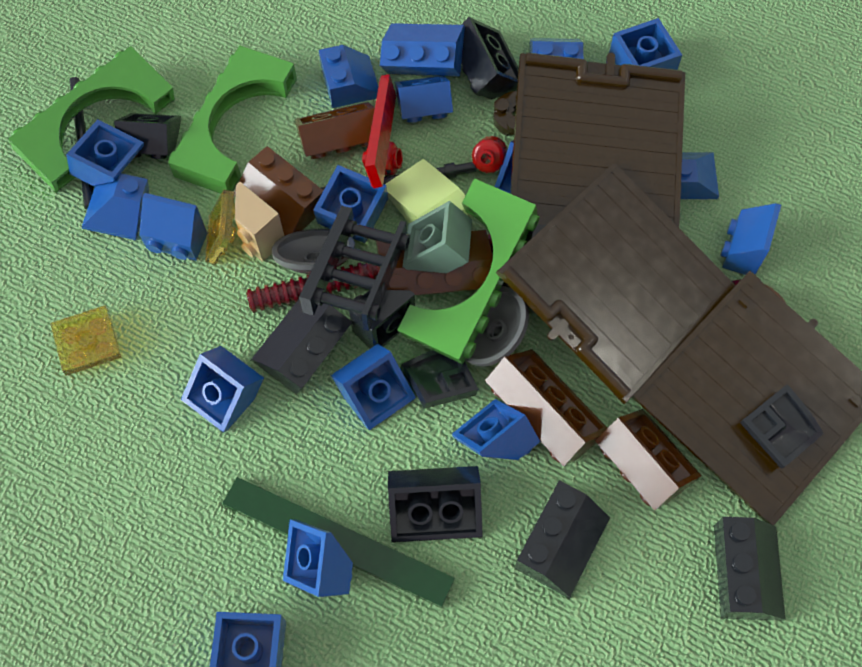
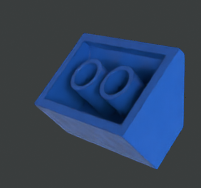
(422, 49)

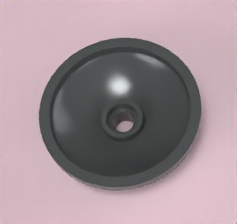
(300, 249)
(504, 330)

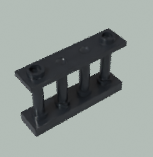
(336, 248)

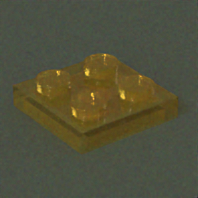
(220, 227)
(85, 340)

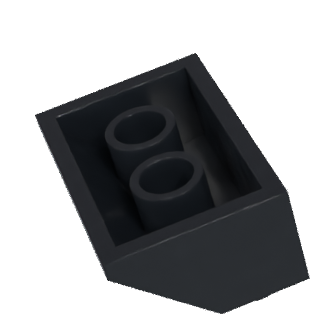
(488, 60)
(301, 344)
(435, 504)
(563, 539)
(748, 569)

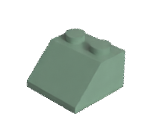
(439, 240)

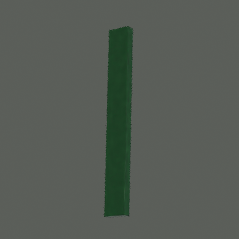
(364, 552)

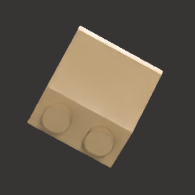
(256, 223)

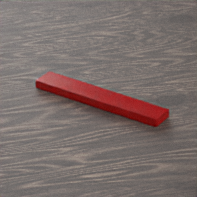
(380, 132)

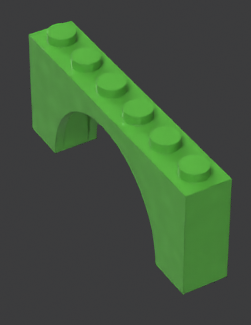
(246, 76)
(124, 77)
(455, 328)

